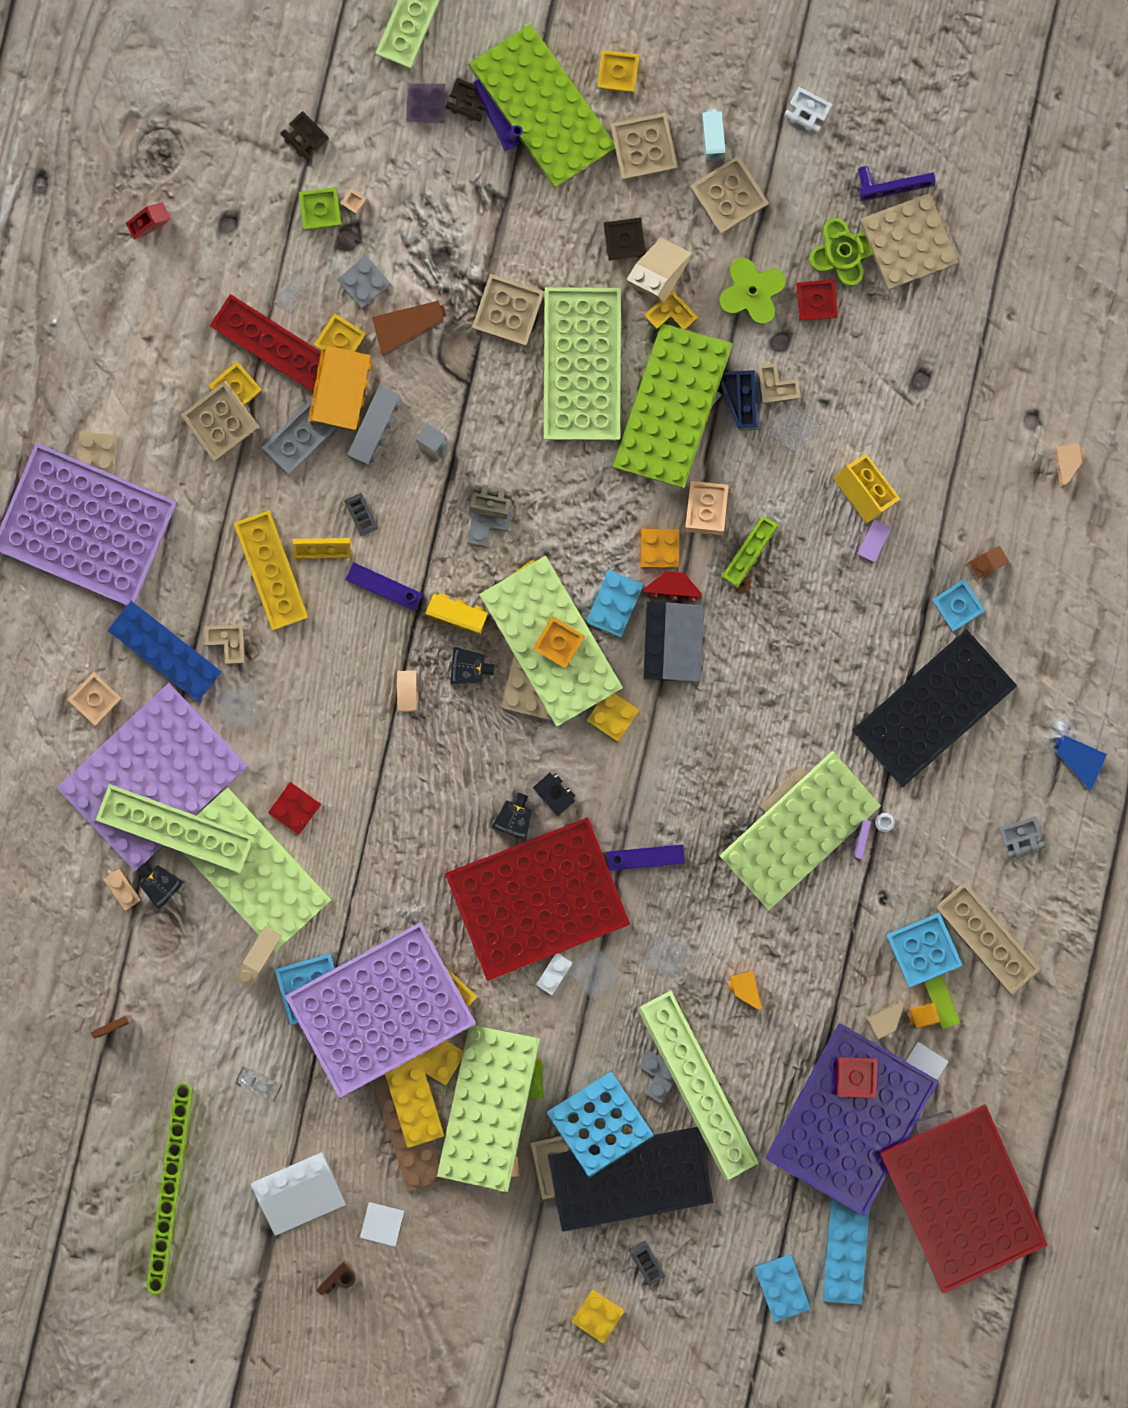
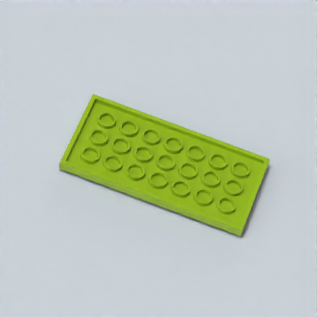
(542, 100)
(672, 405)

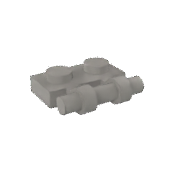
(1021, 831)

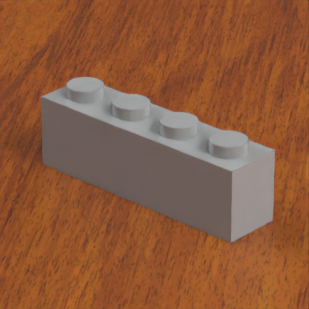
(374, 426)
(433, 442)

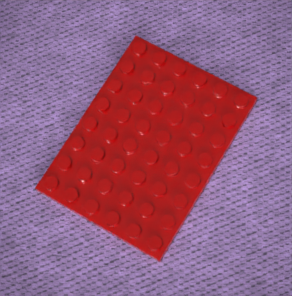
(537, 899)
(963, 1198)

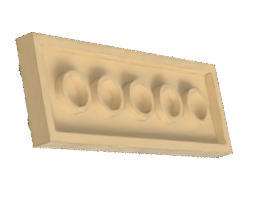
(987, 938)

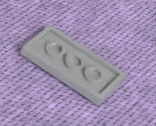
(297, 440)

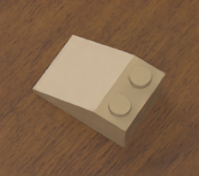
(659, 269)

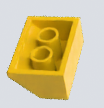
(866, 488)
(457, 613)

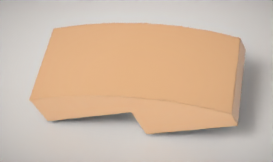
(407, 691)

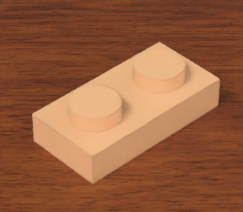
(122, 889)

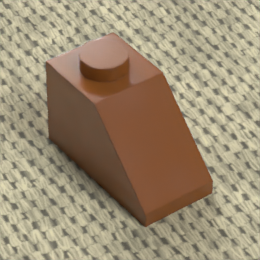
(987, 563)

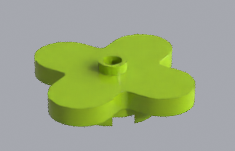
(828, 256)
(758, 304)

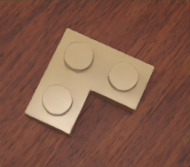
(772, 389)
(231, 637)

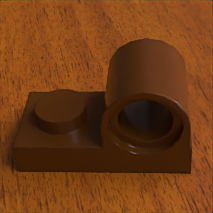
(327, 1286)

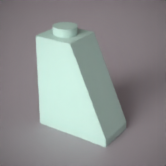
(713, 135)

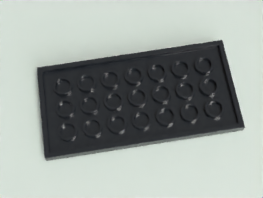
(934, 708)
(649, 1180)

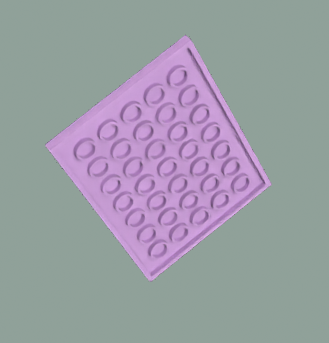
(84, 524)
(158, 754)
(380, 1010)

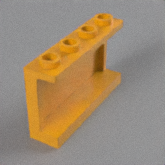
(340, 388)

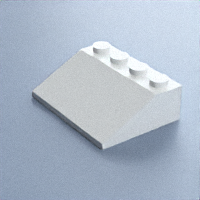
(298, 1193)

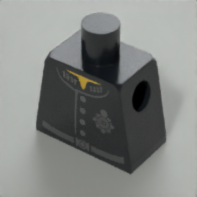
(469, 667)
(514, 817)
(159, 884)

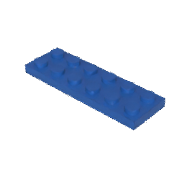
(164, 651)

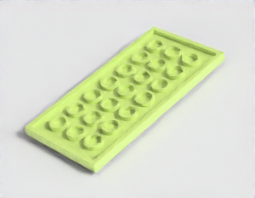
(582, 363)
(521, 611)
(800, 830)
(272, 884)
(488, 1108)

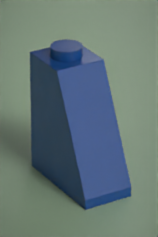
(1080, 759)

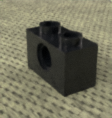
(544, 787)

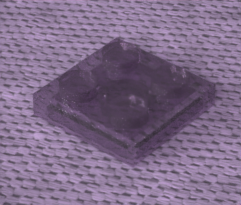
(425, 103)

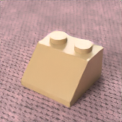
(885, 1020)

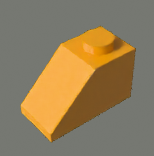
(745, 988)
(923, 1015)

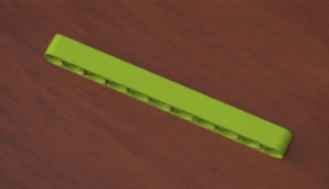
(172, 1198)

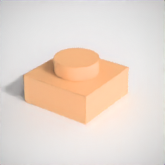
(353, 201)

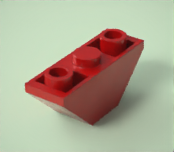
(673, 586)

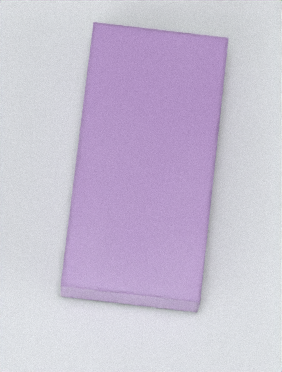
(874, 541)
(861, 841)

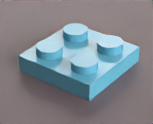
(958, 605)

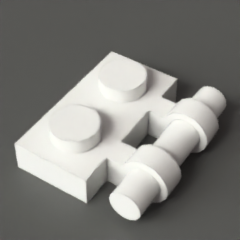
(811, 105)

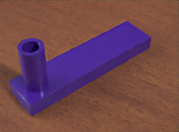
(506, 134)
(872, 191)
(384, 586)
(645, 857)

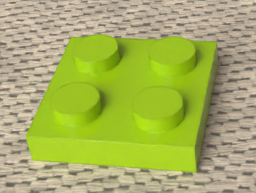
(320, 208)

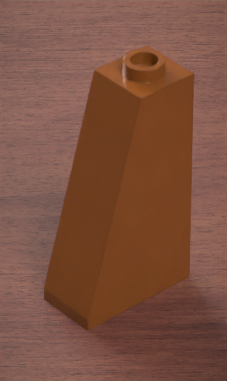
(405, 325)

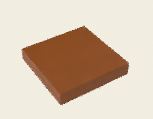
(111, 1026)

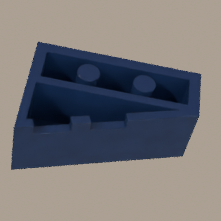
(742, 396)

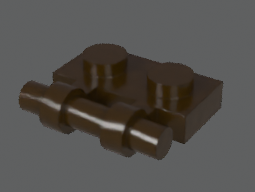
(466, 93)
(309, 131)

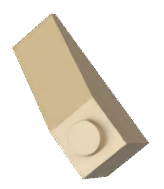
(257, 957)

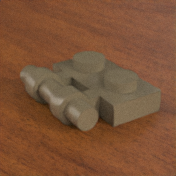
(490, 505)

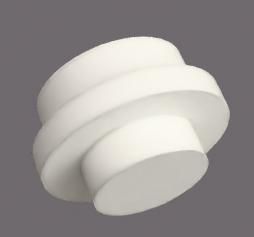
(884, 822)

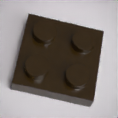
(624, 239)

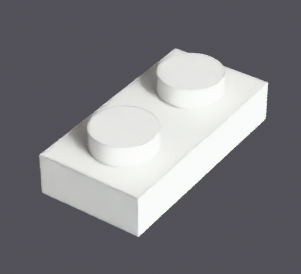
(554, 973)

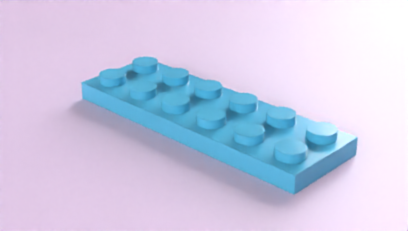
(845, 1255)

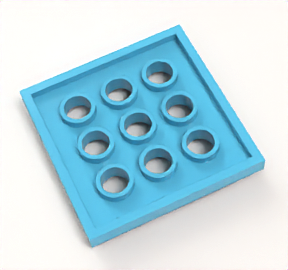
(580, 1147)

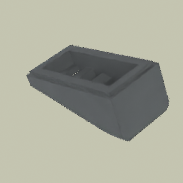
(354, 499)
(637, 1250)

